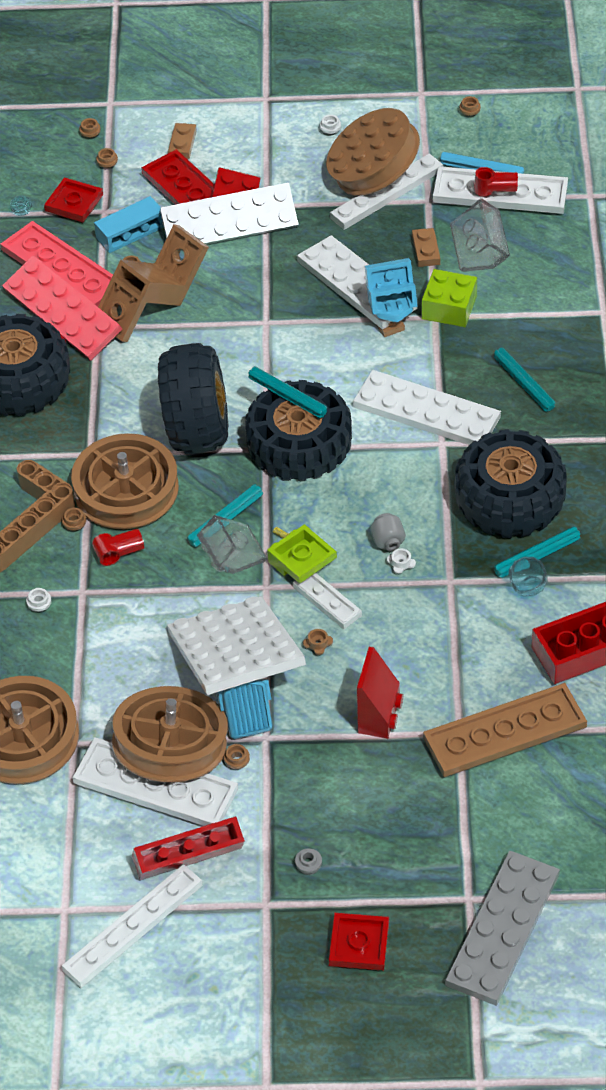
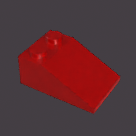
(377, 697)

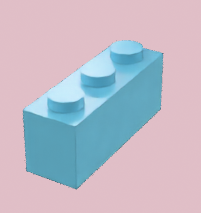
(129, 224)

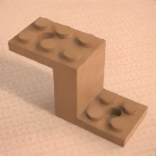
(157, 282)

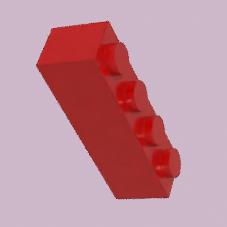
(188, 848)

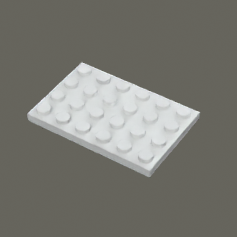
(235, 645)

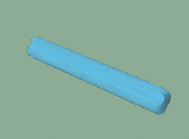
(467, 162)

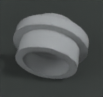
(311, 867)

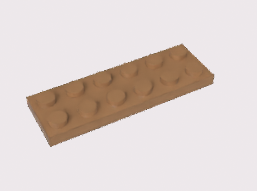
(504, 729)

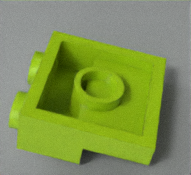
(300, 554)

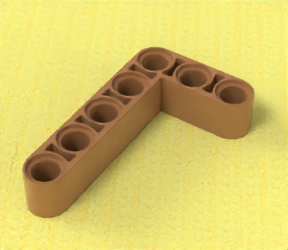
(53, 499)

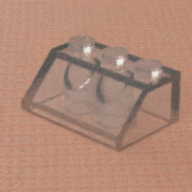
(479, 237)

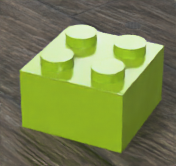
(449, 298)

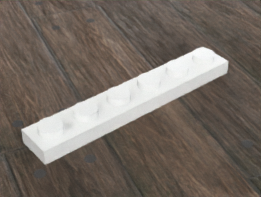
(364, 205)
(132, 926)

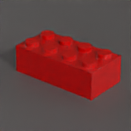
(572, 643)

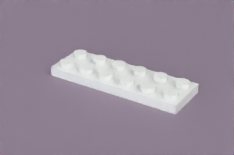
(533, 193)
(234, 214)
(342, 272)
(425, 408)
(195, 800)

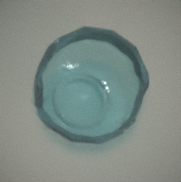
(528, 576)

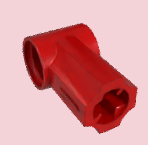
(488, 181)
(110, 547)

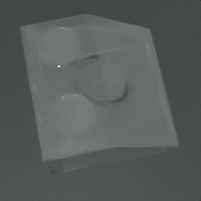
(230, 545)

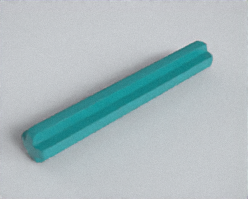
(524, 379)
(287, 392)
(231, 510)
(540, 550)

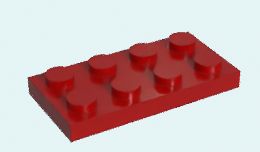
(178, 178)

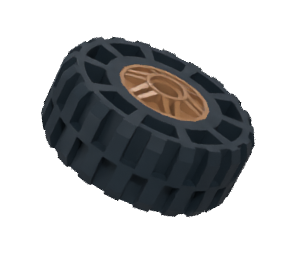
(294, 441)

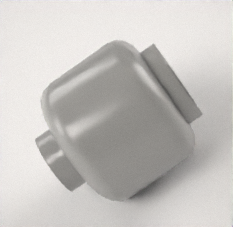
(388, 531)

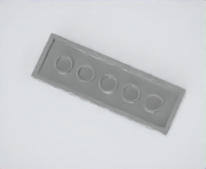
(502, 928)

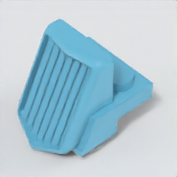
(391, 289)
(246, 708)

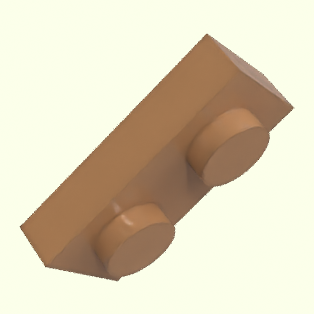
(183, 138)
(426, 247)

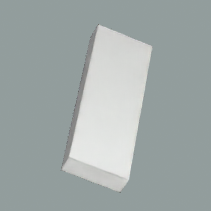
(328, 600)

